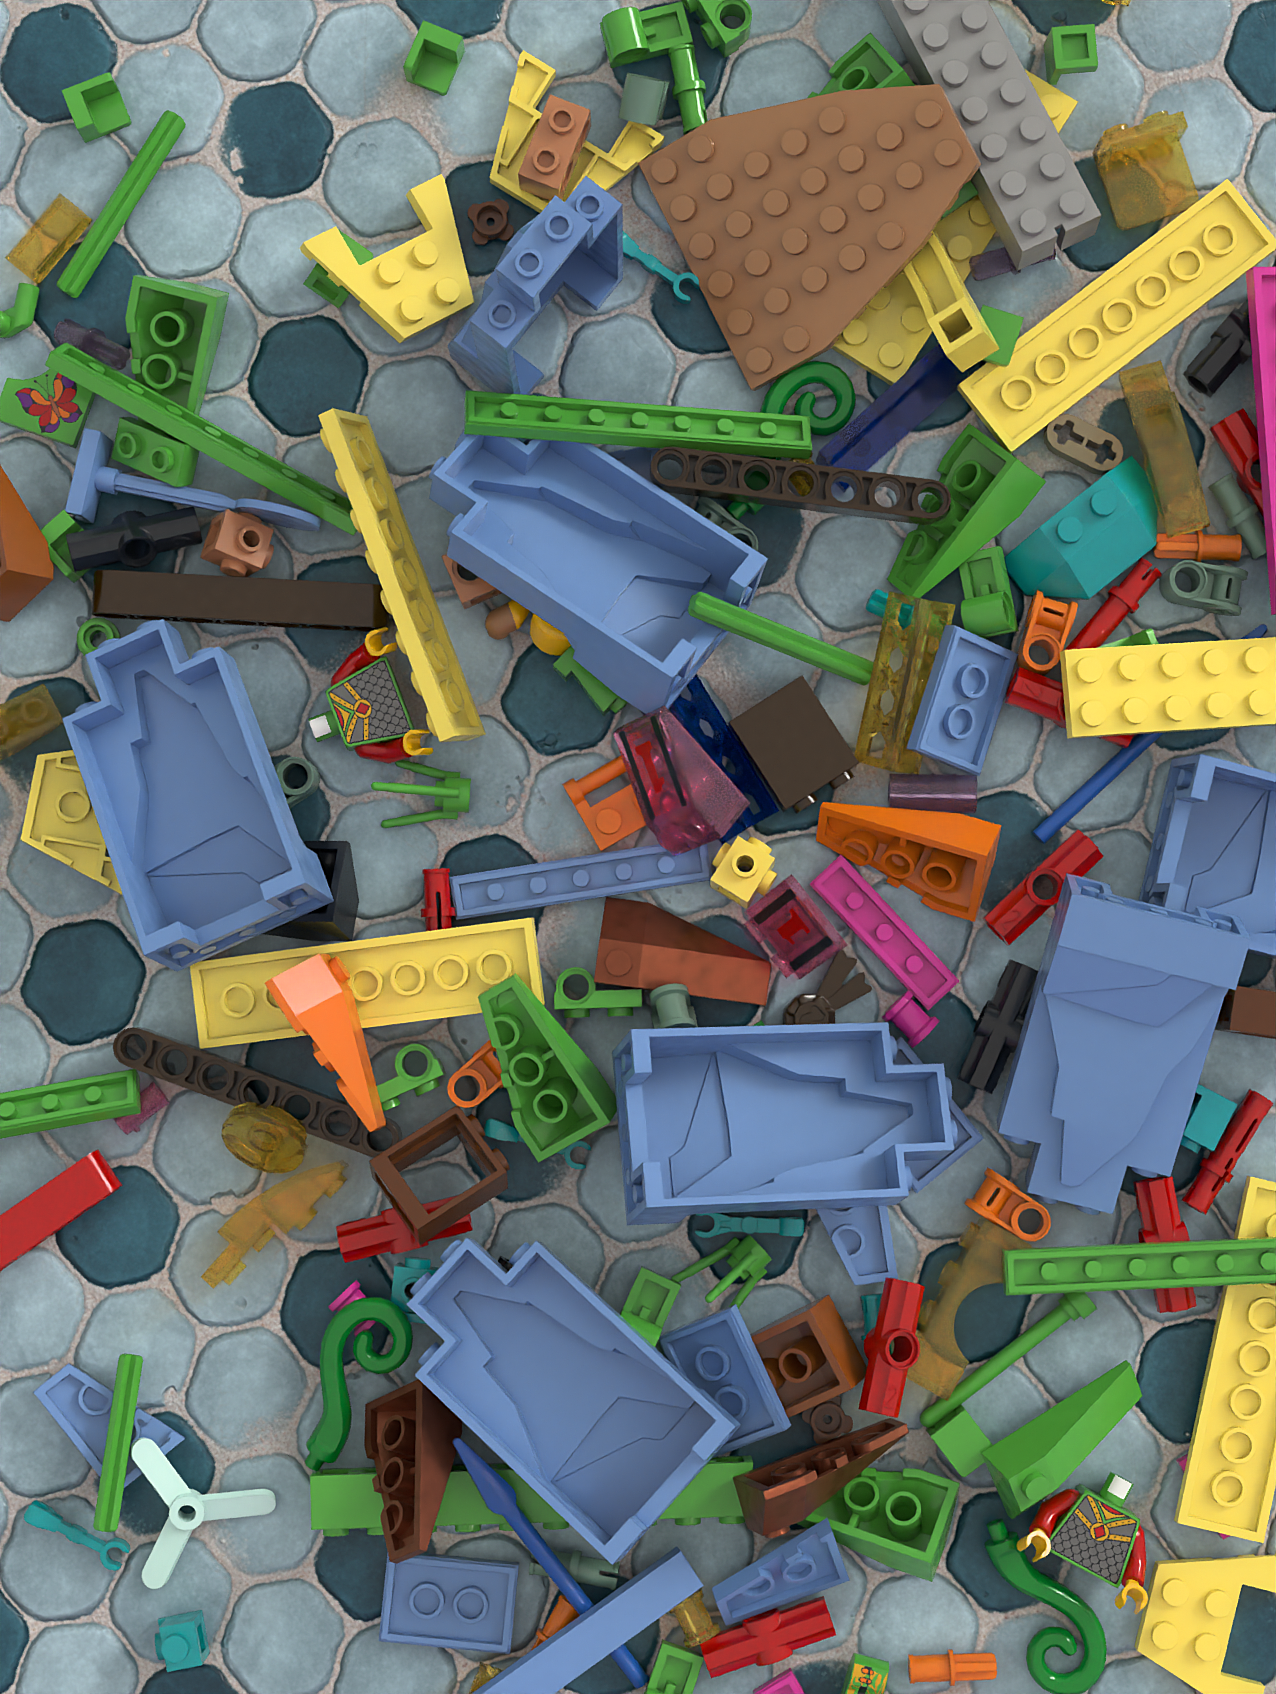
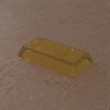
(48, 238)

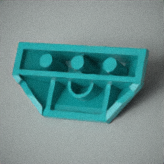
(1089, 537)

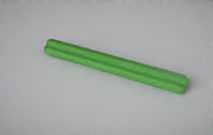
(121, 204)
(780, 638)

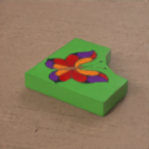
(47, 406)

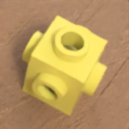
(739, 885)

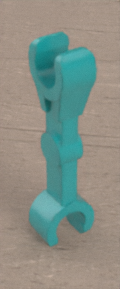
(654, 266)
(506, 1132)
(783, 1225)
(46, 1518)

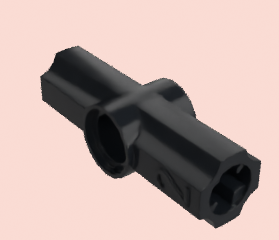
(1223, 354)
(134, 539)
(999, 1027)

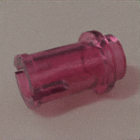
(151, 1100)

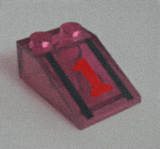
(677, 783)
(793, 929)

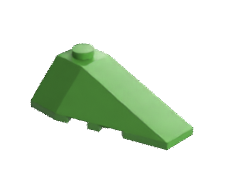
(548, 1077)
(1050, 1447)

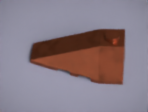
(654, 948)
(413, 1454)
(800, 1483)

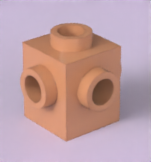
(238, 543)

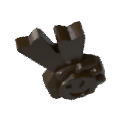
(830, 995)

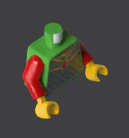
(369, 707)
(1094, 1535)

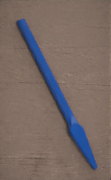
(1105, 775)
(501, 1500)

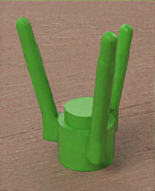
(451, 794)
(746, 1260)

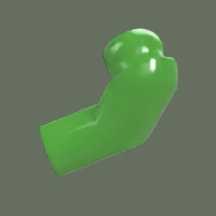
(22, 313)

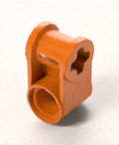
(1045, 626)
(485, 1069)
(1007, 1205)

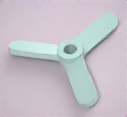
(180, 1525)

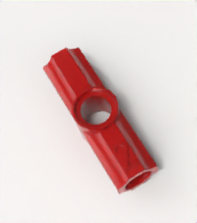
(1240, 445)
(1046, 699)
(1022, 906)
(1162, 1223)
(389, 1233)
(886, 1372)
(768, 1637)

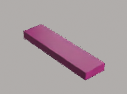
(884, 932)

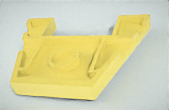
(521, 120)
(412, 283)
(63, 821)
(1192, 1617)

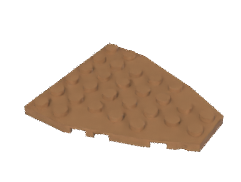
(808, 211)

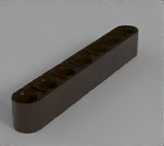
(820, 480)
(238, 601)
(236, 1090)

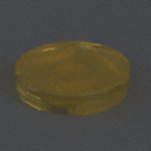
(265, 1138)

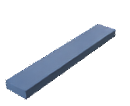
(576, 879)
(599, 1629)

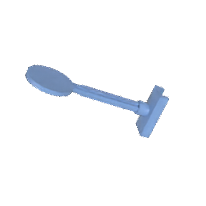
(93, 477)

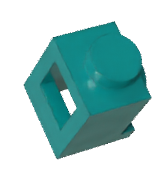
(1206, 1120)
(408, 1273)
(182, 1640)

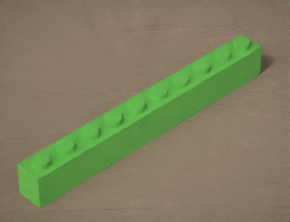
(347, 1499)

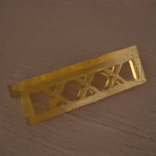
(919, 647)

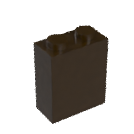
(794, 745)

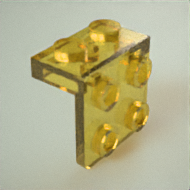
(1145, 170)

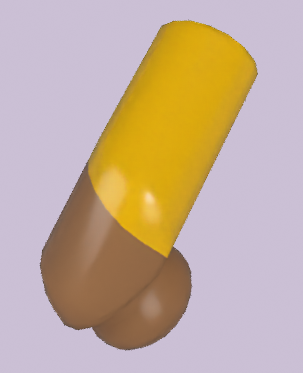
(505, 619)

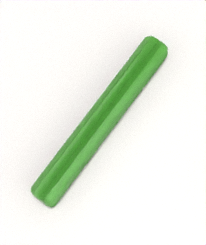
(118, 1443)

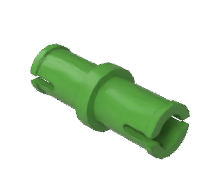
(688, 86)

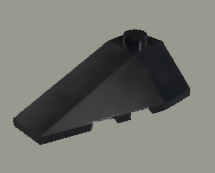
(337, 918)

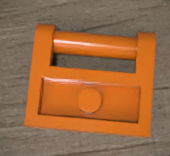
(612, 817)

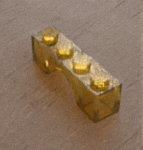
(978, 1264)

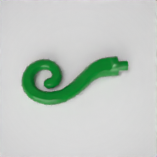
(778, 396)
(335, 1423)
(1022, 1575)

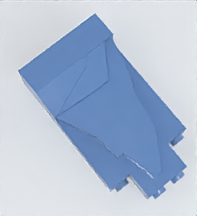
(565, 245)
(594, 556)
(189, 799)
(1217, 845)
(1115, 1040)
(772, 1119)
(565, 1390)

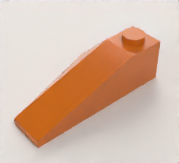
(929, 852)
(323, 1006)

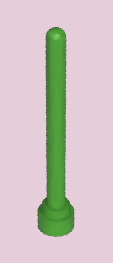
(1071, 1307)

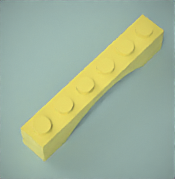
(949, 306)

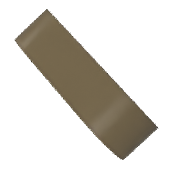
(1087, 435)

